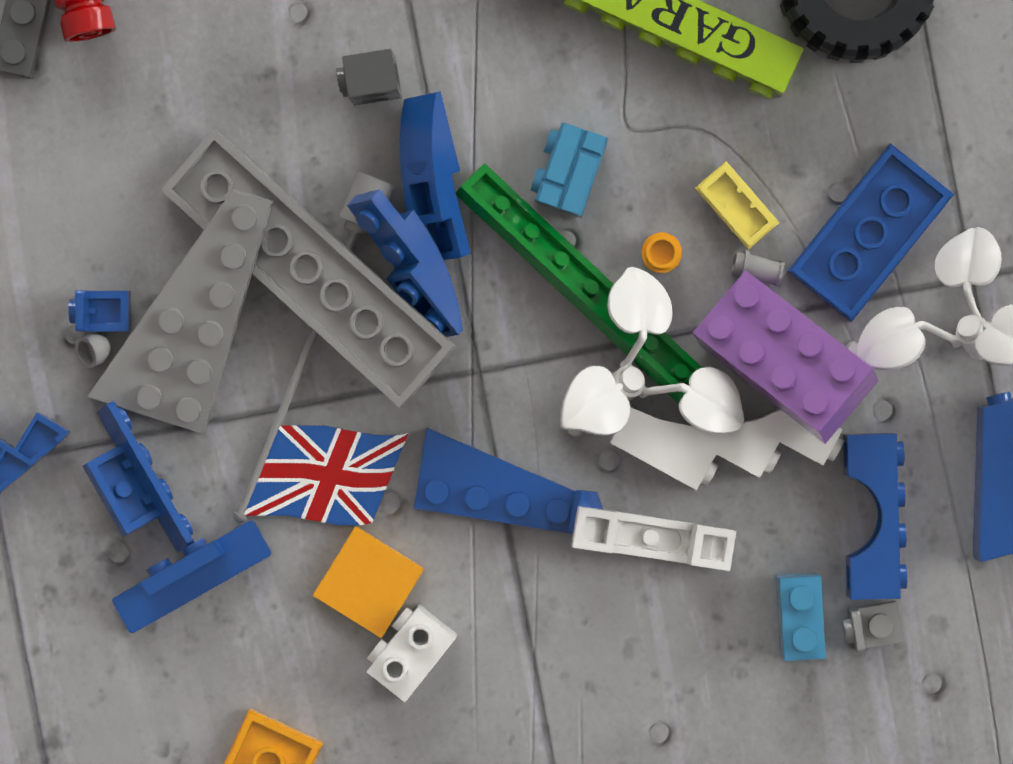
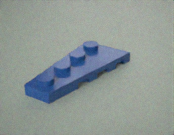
(481, 486)

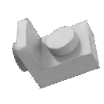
(873, 626)

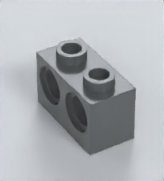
(369, 77)

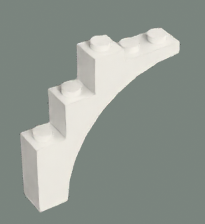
(690, 452)

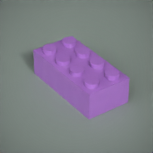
(785, 357)

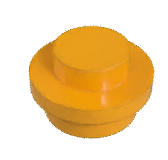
(661, 252)

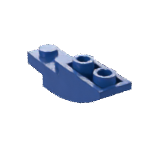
(426, 172)
(419, 267)

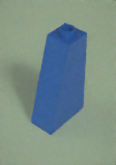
(994, 479)

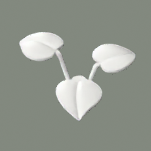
(970, 258)
(600, 400)

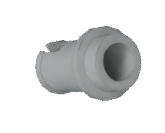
(762, 268)

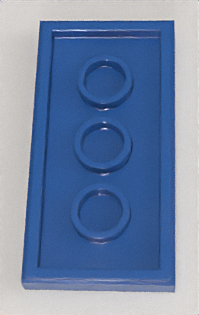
(870, 232)

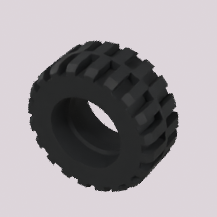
(851, 38)

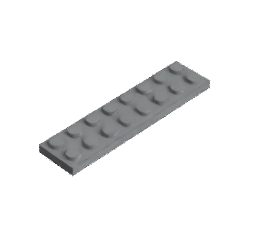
(317, 274)

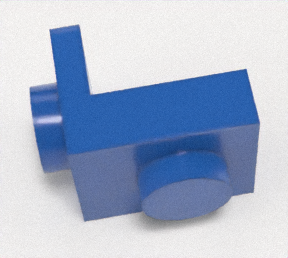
(101, 311)

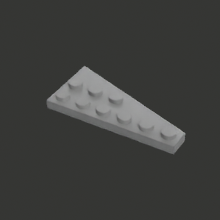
(184, 339)

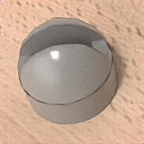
(92, 350)

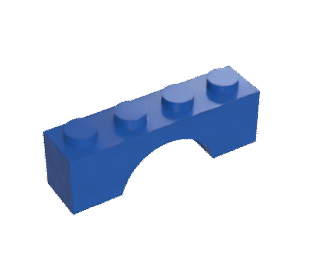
(876, 567)

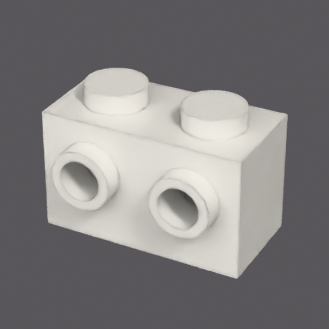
(411, 651)

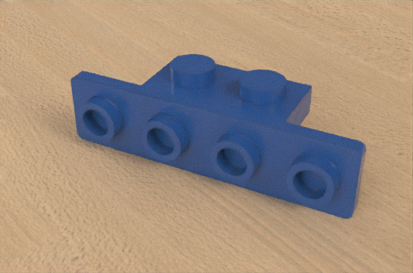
(130, 484)
(191, 576)

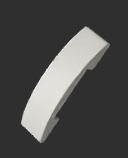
(653, 538)

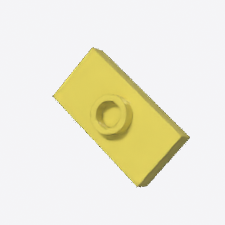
(737, 205)

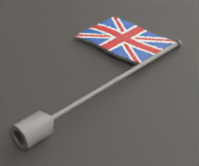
(321, 468)

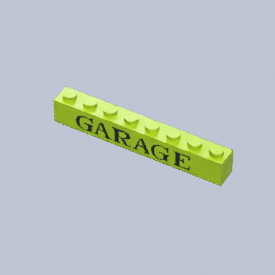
(707, 36)

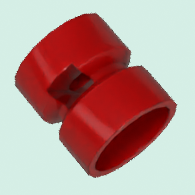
(85, 19)

